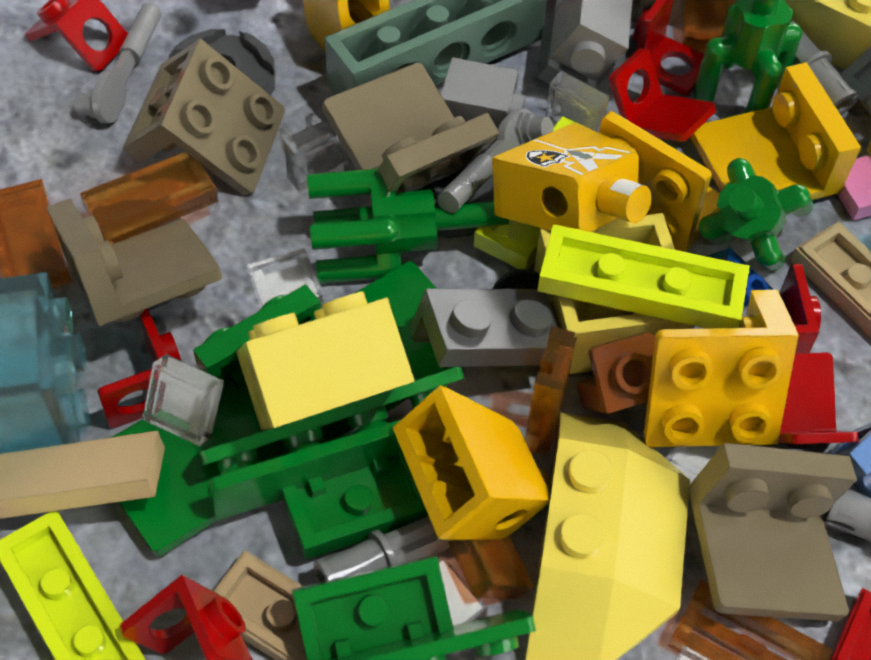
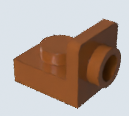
(620, 374)

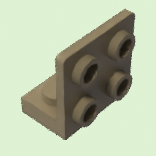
(210, 114)
(406, 129)
(135, 272)
(767, 533)

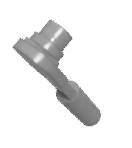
(109, 93)
(514, 131)

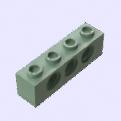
(430, 35)

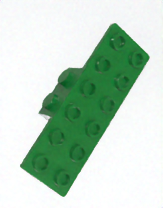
(182, 492)

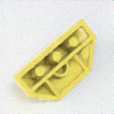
(607, 543)

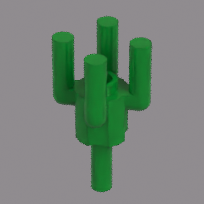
(756, 38)
(754, 213)
(393, 223)

